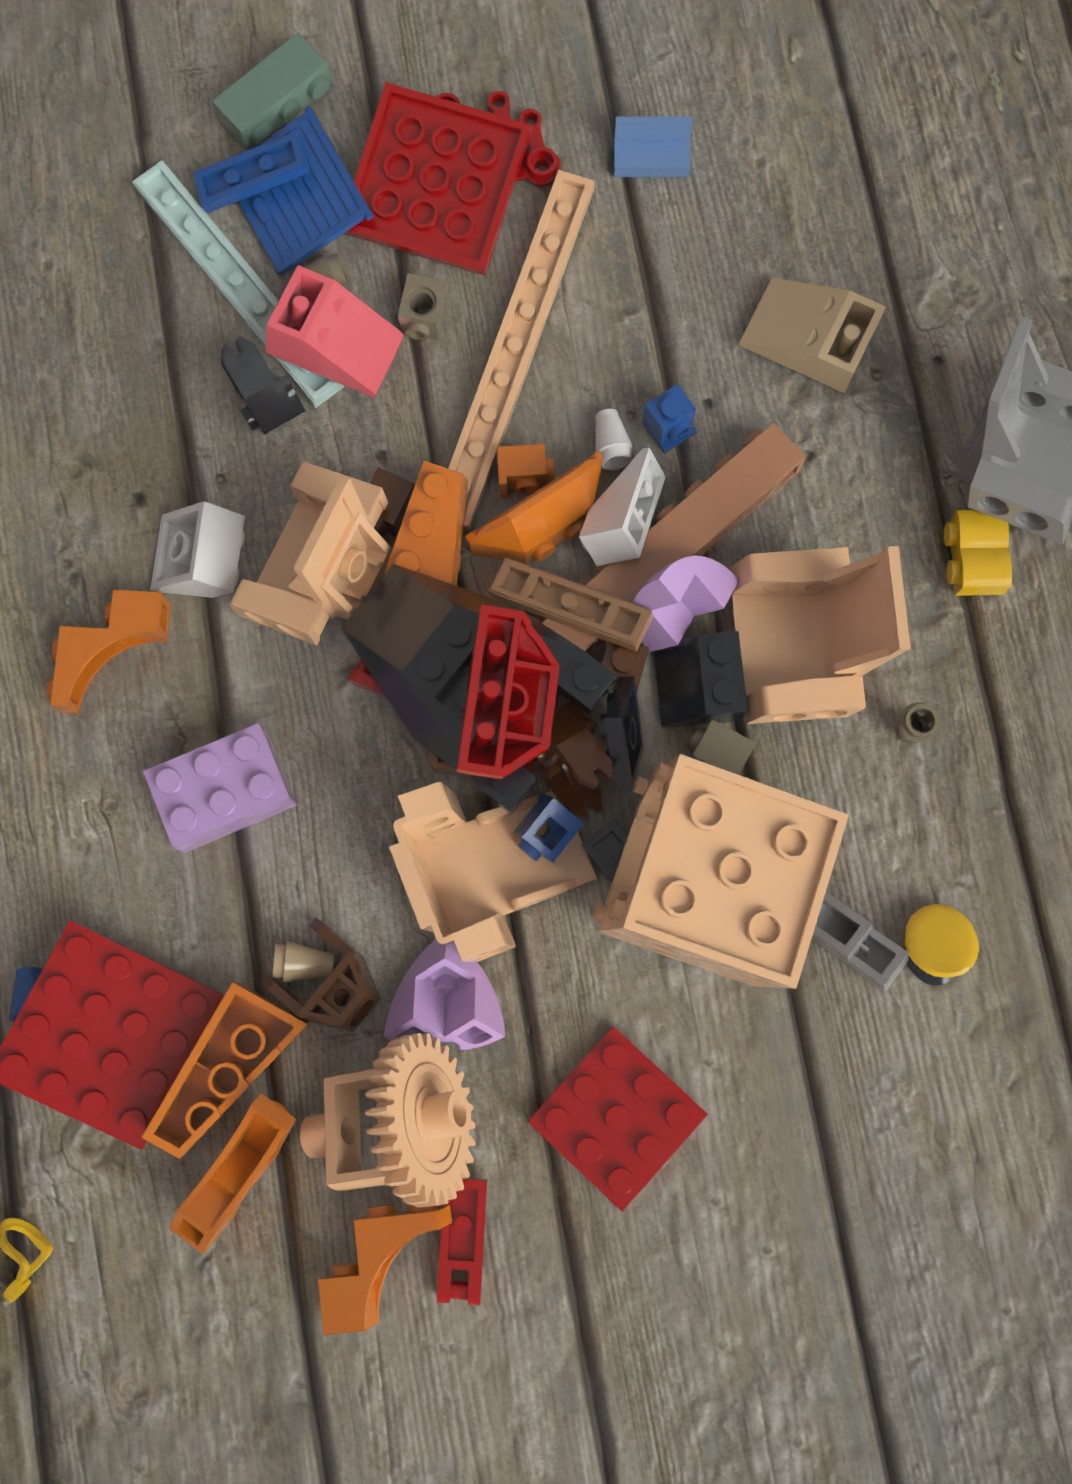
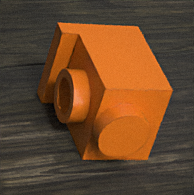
(523, 468)

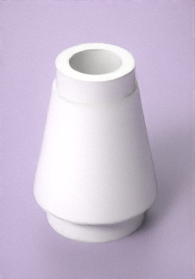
(612, 440)

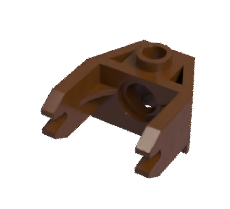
(573, 760)
(328, 1002)

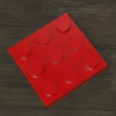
(617, 1118)

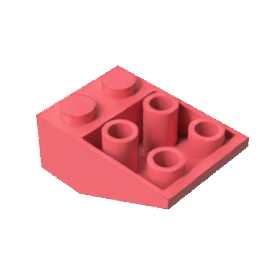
(331, 333)

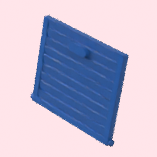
(309, 210)

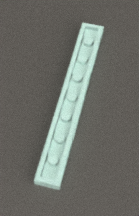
(222, 266)

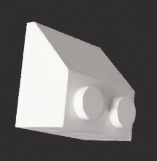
(198, 551)

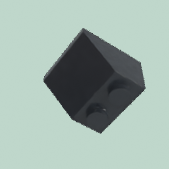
(701, 680)

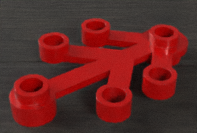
(538, 154)

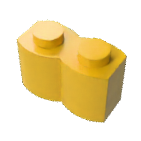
(979, 554)

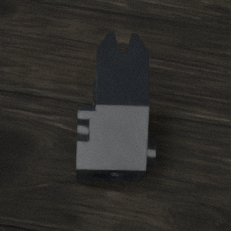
(266, 400)

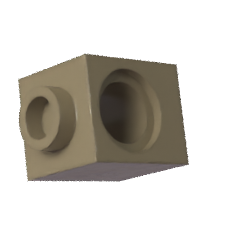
(423, 292)
(721, 747)

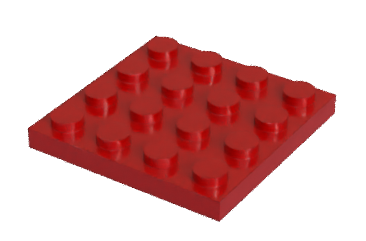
(438, 177)
(104, 1033)

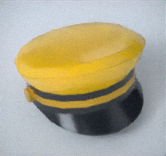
(940, 944)

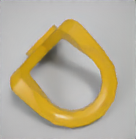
(22, 1280)

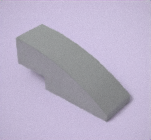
(858, 943)

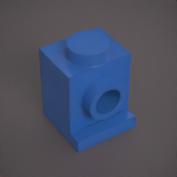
(670, 418)
(560, 825)

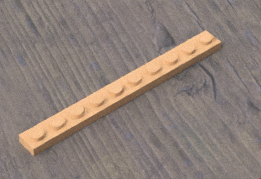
(519, 335)

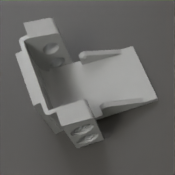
(1024, 444)

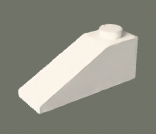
(623, 513)

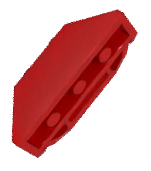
(507, 695)

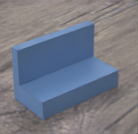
(652, 146)

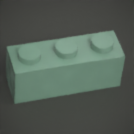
(273, 92)

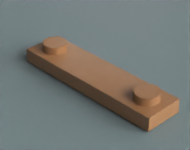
(571, 604)

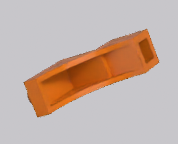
(83, 651)
(233, 1174)
(354, 1288)

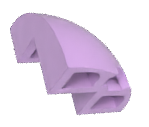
(681, 592)
(446, 1001)

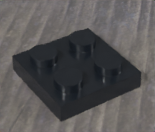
(623, 732)

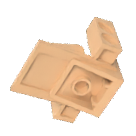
(322, 559)
(815, 629)
(472, 872)

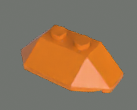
(542, 519)

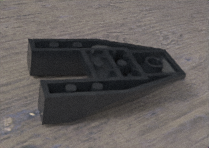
(419, 650)

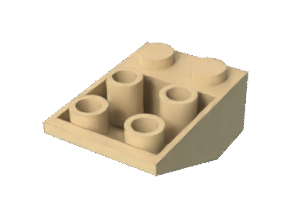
(813, 330)

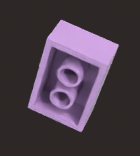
(220, 788)

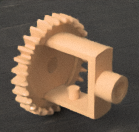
(419, 1120)

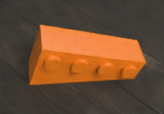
(433, 525)
(228, 1057)

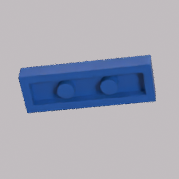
(251, 172)

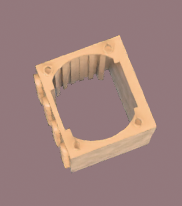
(722, 873)

